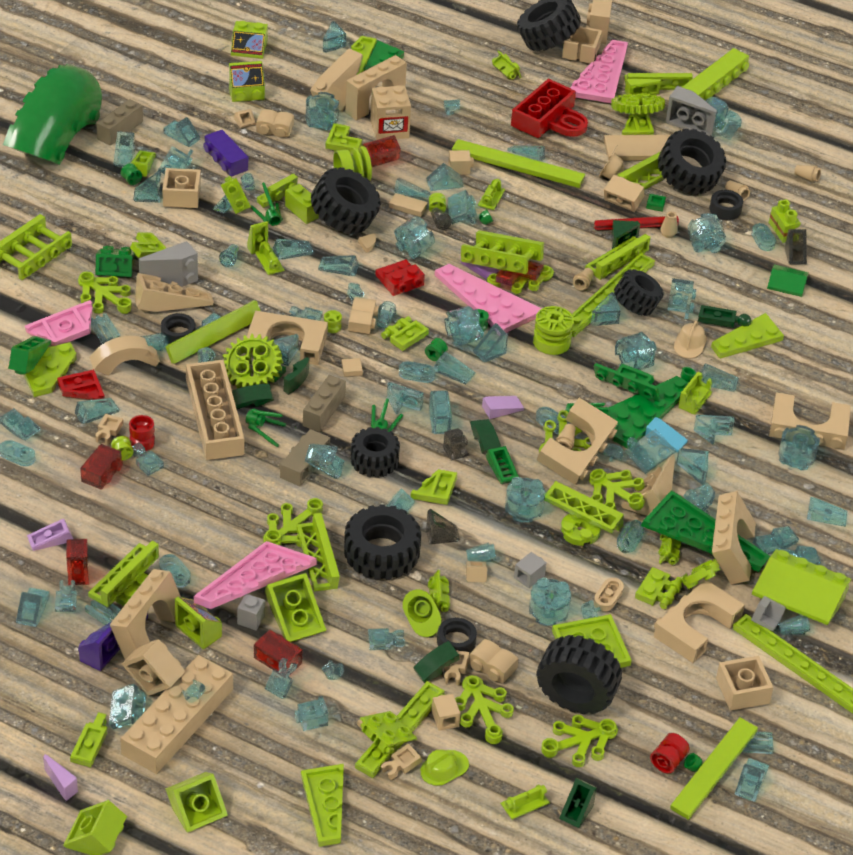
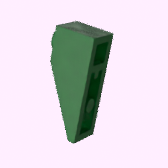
(27, 354)

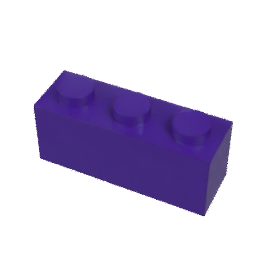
(226, 153)

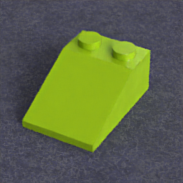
(295, 607)

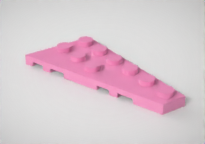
(602, 76)
(501, 305)
(258, 569)

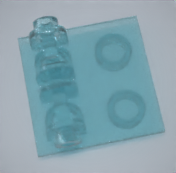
(649, 450)

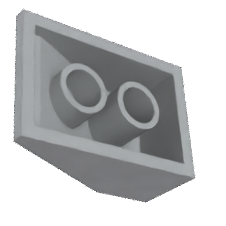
(690, 111)
(172, 264)

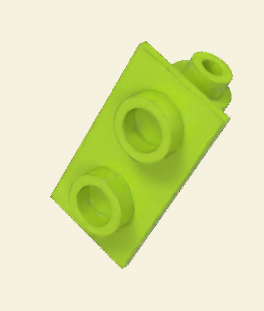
(509, 68)
(235, 194)
(492, 195)
(268, 259)
(669, 550)
(439, 591)
(525, 802)

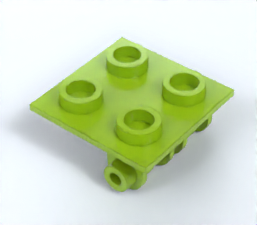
(386, 731)

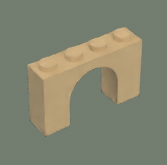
(359, 88)
(310, 332)
(831, 433)
(574, 464)
(732, 519)
(704, 600)
(129, 624)

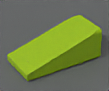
(649, 86)
(144, 161)
(257, 234)

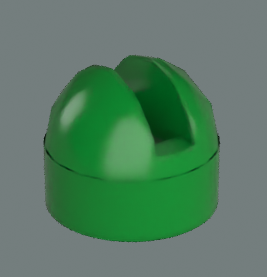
(485, 217)
(687, 373)
(693, 762)

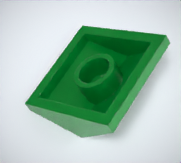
(787, 280)

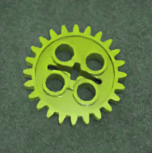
(638, 103)
(269, 361)

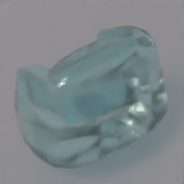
(248, 182)
(354, 291)
(614, 451)
(588, 610)
(333, 671)
(194, 691)

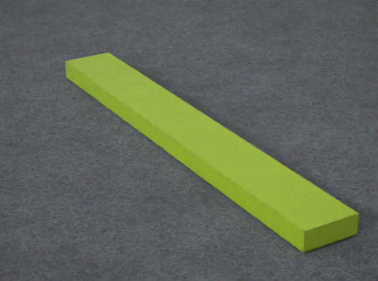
(521, 164)
(583, 314)
(796, 661)

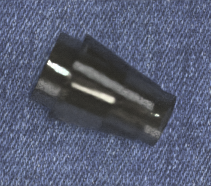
(441, 219)

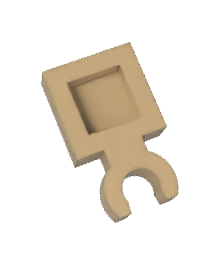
(109, 426)
(457, 667)
(403, 759)

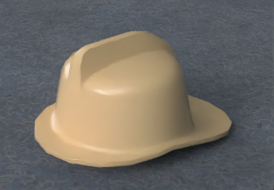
(613, 166)
(690, 340)

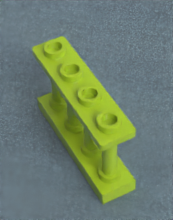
(26, 234)
(502, 252)

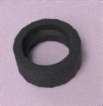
(726, 196)
(177, 320)
(458, 625)

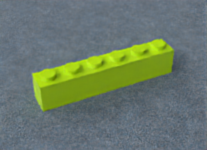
(719, 74)

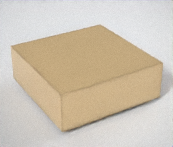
(352, 367)

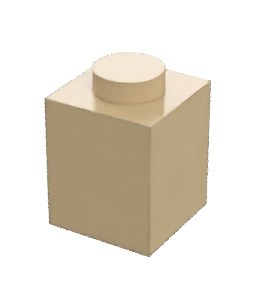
(461, 161)
(445, 712)

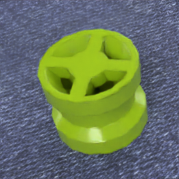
(437, 200)
(334, 321)
(123, 444)

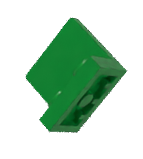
(114, 261)

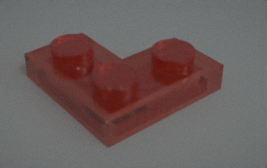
(509, 278)

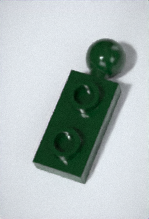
(722, 317)

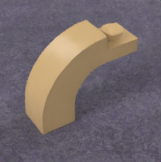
(121, 349)

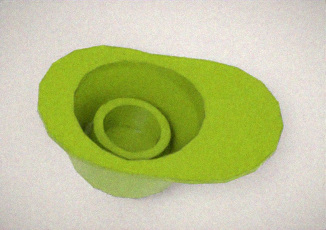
(422, 613)
(443, 766)

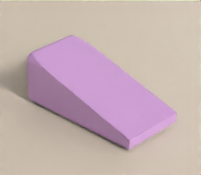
(501, 405)
(50, 535)
(62, 779)

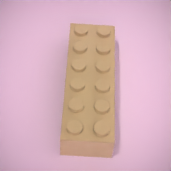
(215, 410)
(173, 719)

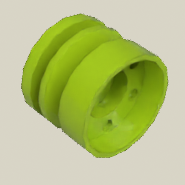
(356, 160)
(553, 330)

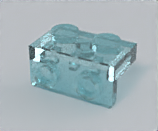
(175, 159)
(461, 207)
(681, 296)
(126, 706)

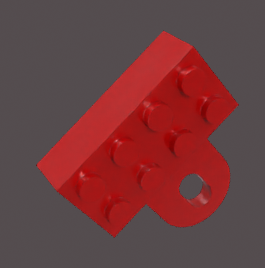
(548, 109)

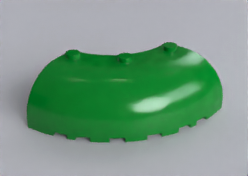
(55, 113)

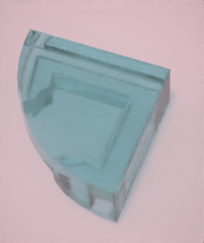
(451, 106)
(734, 117)

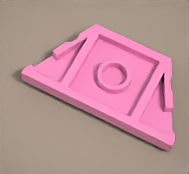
(64, 325)

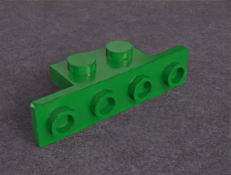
(630, 379)

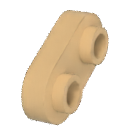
(608, 594)

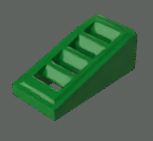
(501, 452)

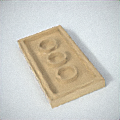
(634, 146)

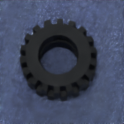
(638, 292)
(375, 452)

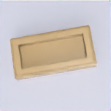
(408, 204)

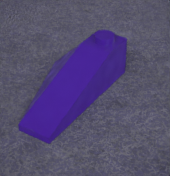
(99, 647)

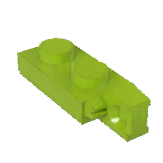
(277, 190)
(90, 741)

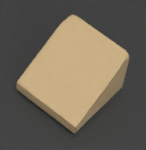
(244, 118)
(476, 571)

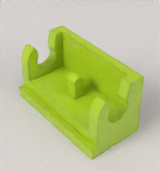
(695, 394)

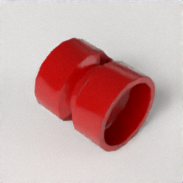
(142, 431)
(670, 753)

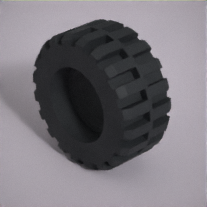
(548, 24)
(683, 174)
(345, 200)
(382, 560)
(579, 674)

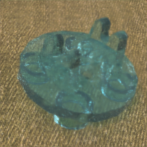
(701, 497)

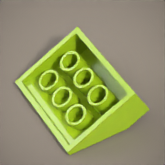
(802, 586)

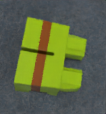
(783, 219)

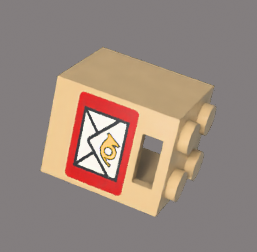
(393, 123)

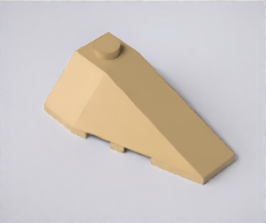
(335, 77)
(160, 296)
(657, 486)

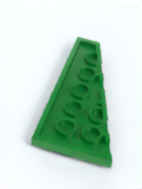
(637, 411)
(691, 525)

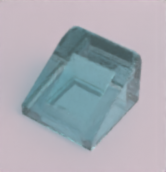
(223, 205)

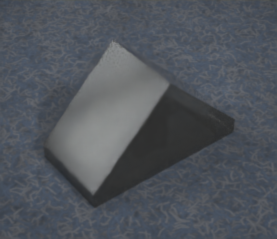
(796, 247)
(440, 529)

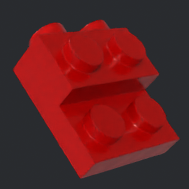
(400, 277)

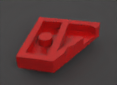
(81, 385)

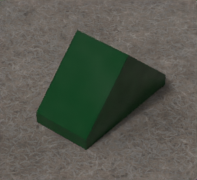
(623, 231)
(578, 803)

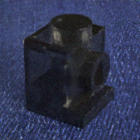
(455, 444)

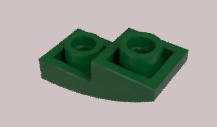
(295, 379)
(257, 394)
(486, 435)
(433, 663)

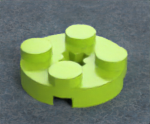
(579, 537)
(704, 570)

